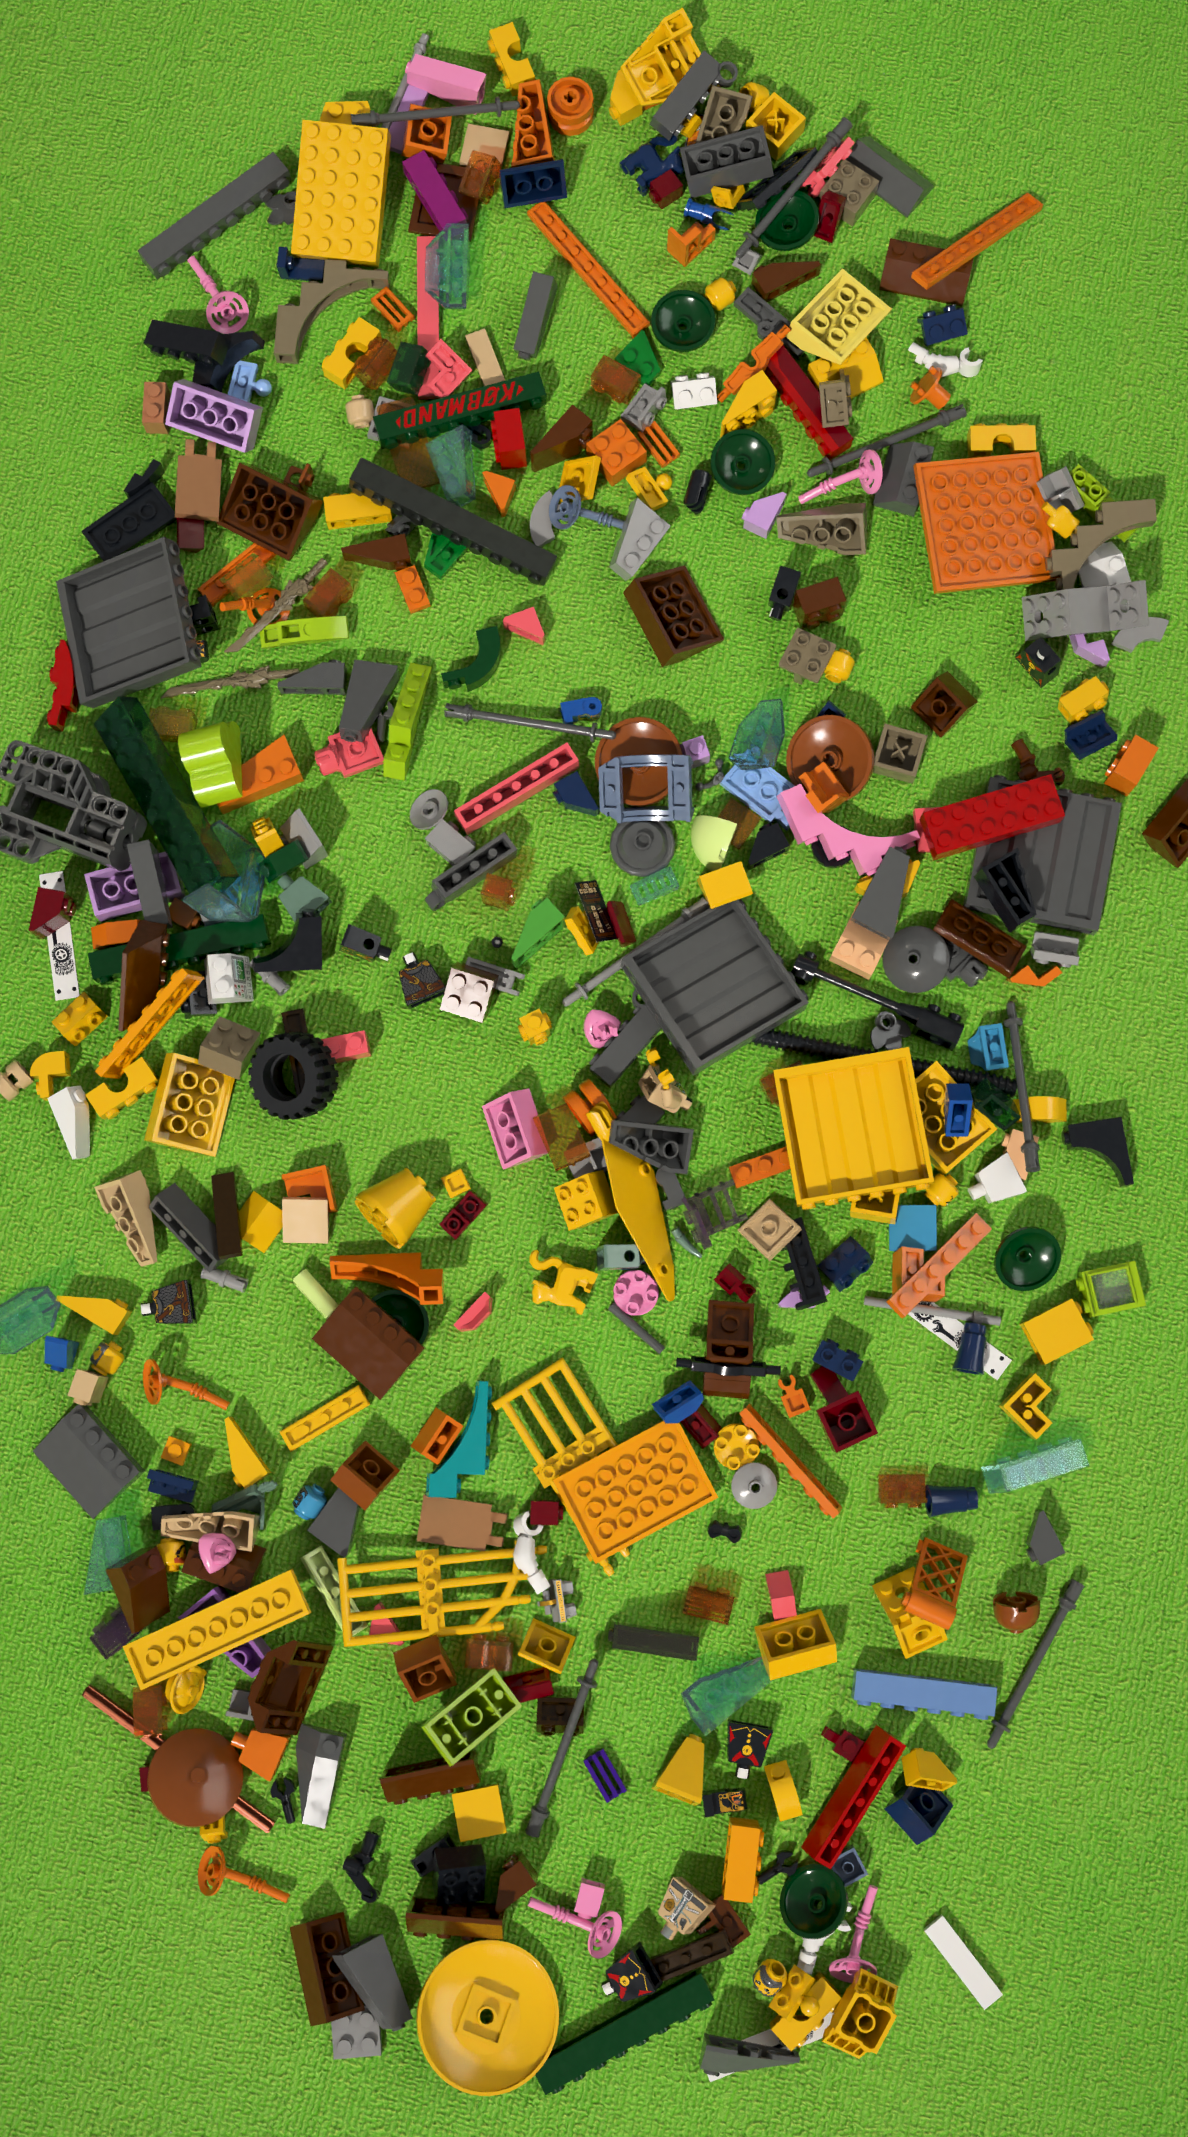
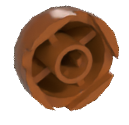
(1016, 1612)

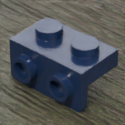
(943, 325)
(1089, 735)
(845, 1264)
(841, 1362)

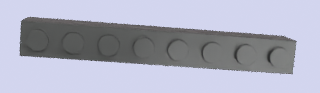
(215, 215)

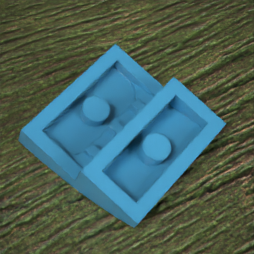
(914, 1228)

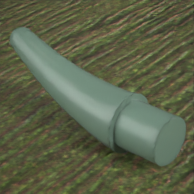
(684, 1242)

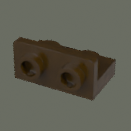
(554, 1714)

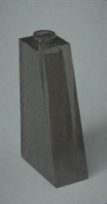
(654, 1640)

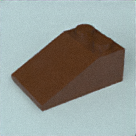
(563, 440)
(141, 1587)

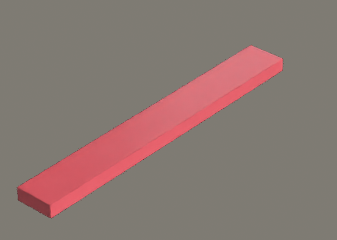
(426, 317)

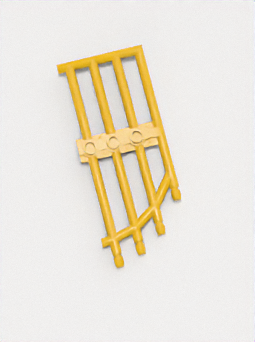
(568, 1457)
(430, 1595)

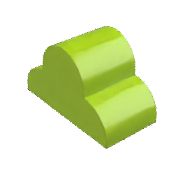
(213, 762)
(471, 1716)

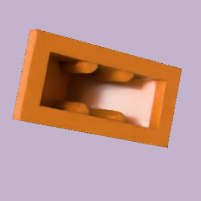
(500, 489)

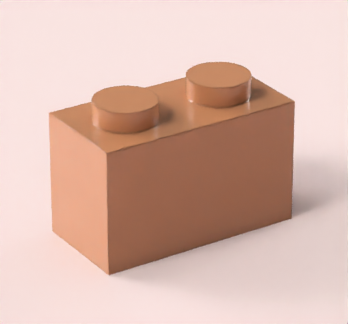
(155, 407)

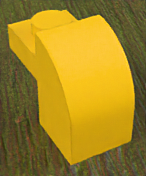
(48, 1067)
(1045, 1109)
(783, 1790)

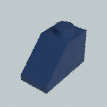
(575, 795)

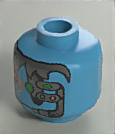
(309, 1501)

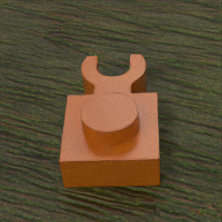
(794, 1400)

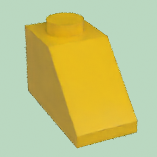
(623, 102)
(926, 1771)

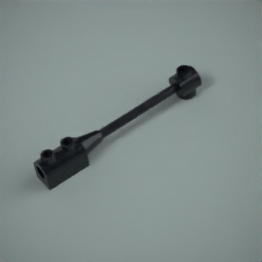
(927, 1021)

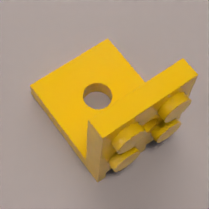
(905, 1624)

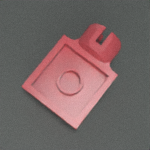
(827, 167)
(349, 757)

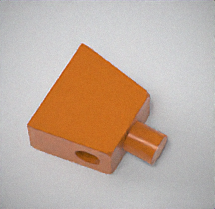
(261, 1751)

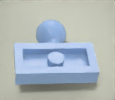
(244, 382)

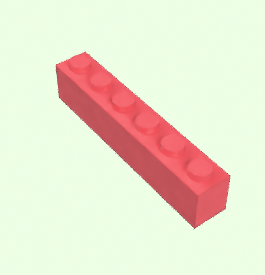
(517, 788)

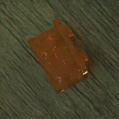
(480, 176)
(901, 1489)

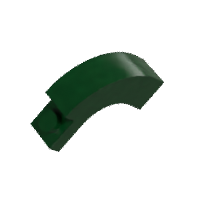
(482, 668)

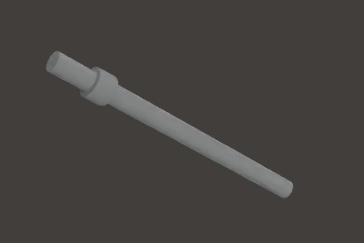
(975, 1316)

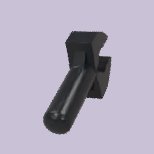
(285, 1798)
(778, 1867)

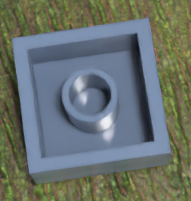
(849, 1866)

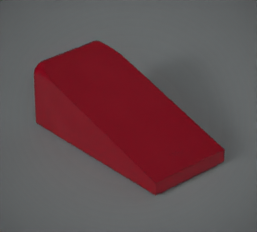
(829, 215)

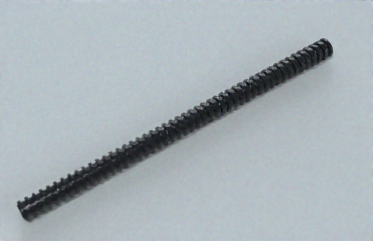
(837, 1051)

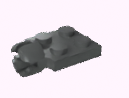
(964, 965)

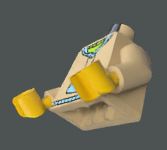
(661, 1087)

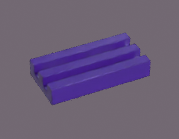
(615, 1793)

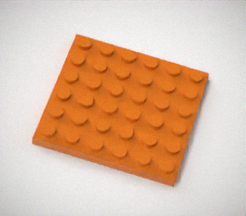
(984, 522)

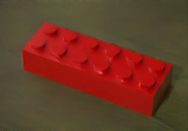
(992, 817)

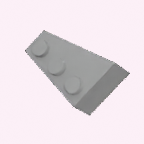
(637, 540)

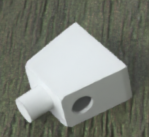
(998, 1181)

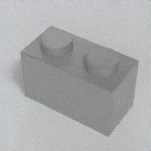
(449, 843)

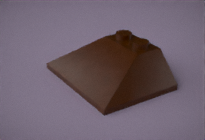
(287, 1685)

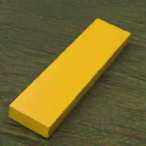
(325, 1418)

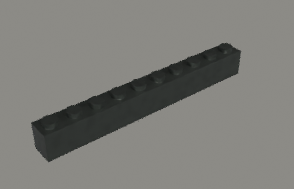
(452, 522)

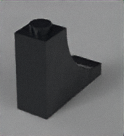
(240, 346)
(300, 950)
(1105, 1140)

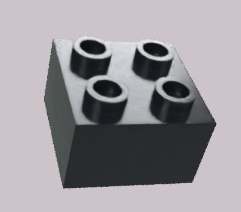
(459, 1875)

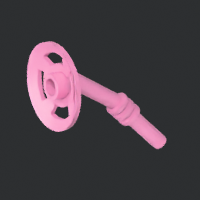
(223, 306)
(863, 473)
(596, 1929)
(853, 1960)

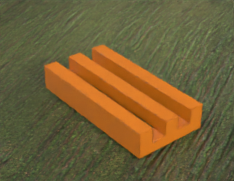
(403, 321)
(649, 430)

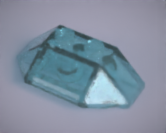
(448, 266)
(759, 737)
(27, 1318)

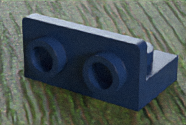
(172, 1485)

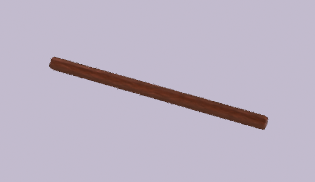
(126, 1720)

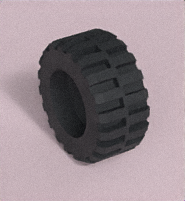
(269, 1083)

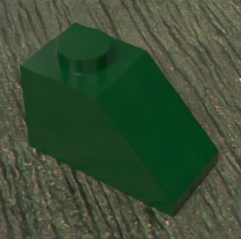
(283, 861)

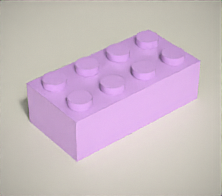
(213, 415)
(116, 894)

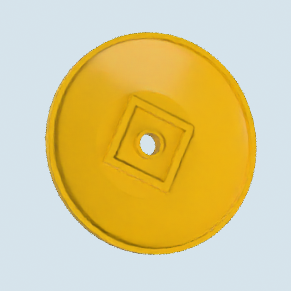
(523, 2024)

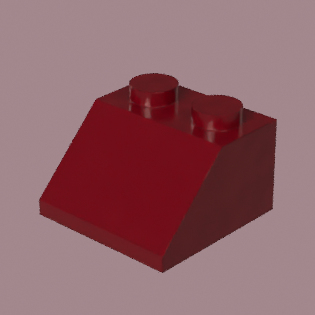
(50, 912)
(846, 1422)

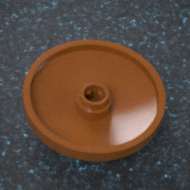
(639, 737)
(839, 744)
(195, 1778)

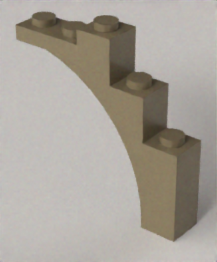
(315, 297)
(1113, 520)

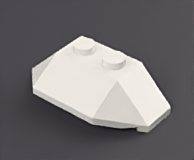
(1104, 568)

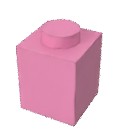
(589, 1898)

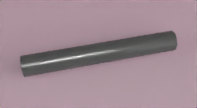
(636, 1328)

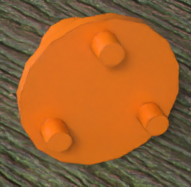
(930, 389)

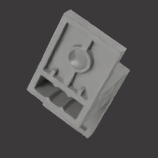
(1085, 610)

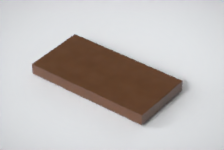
(979, 938)

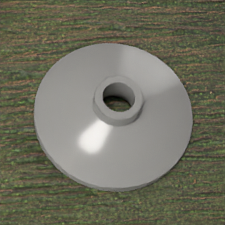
(428, 809)
(754, 1474)

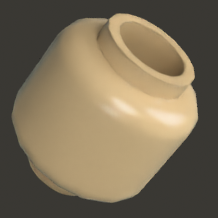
(359, 411)

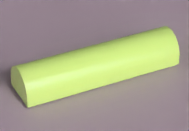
(315, 1293)
(327, 1582)

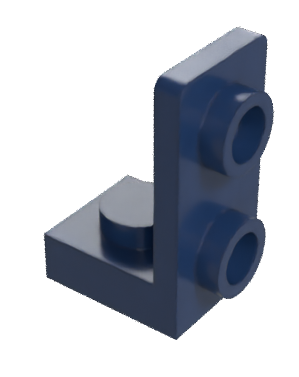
(299, 268)

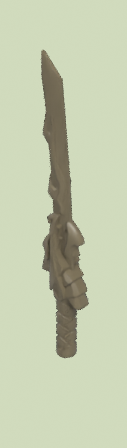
(285, 603)
(242, 679)

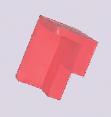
(452, 367)

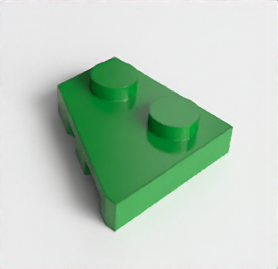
(640, 358)
(442, 555)

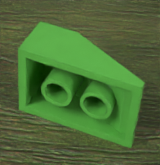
(541, 926)

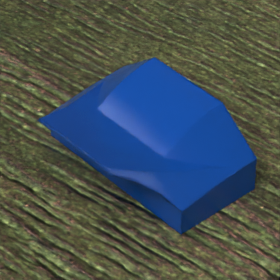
(679, 1403)

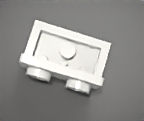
(694, 391)

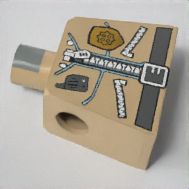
(683, 1908)

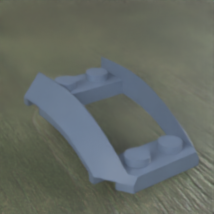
(679, 788)

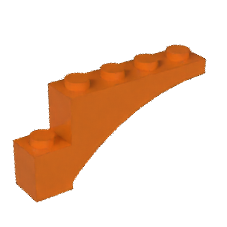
(393, 1270)

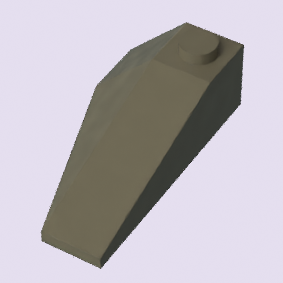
(724, 113)
(831, 527)

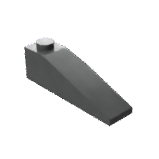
(733, 2055)

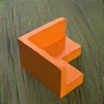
(690, 243)
(823, 788)
(312, 1182)
(905, 1264)

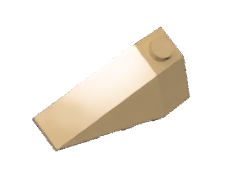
(129, 1203)
(238, 1526)

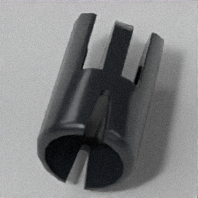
(697, 490)

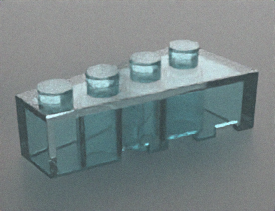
(1035, 1466)

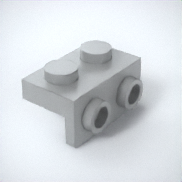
(644, 407)
(1055, 948)

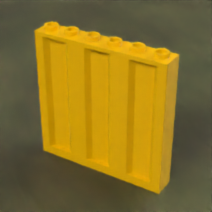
(853, 1128)

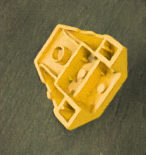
(662, 60)

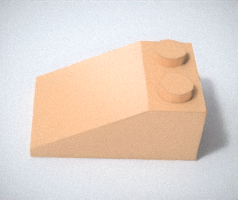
(858, 949)

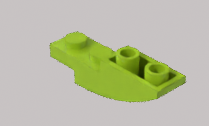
(1094, 494)
(304, 631)

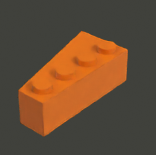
(532, 128)
(266, 774)

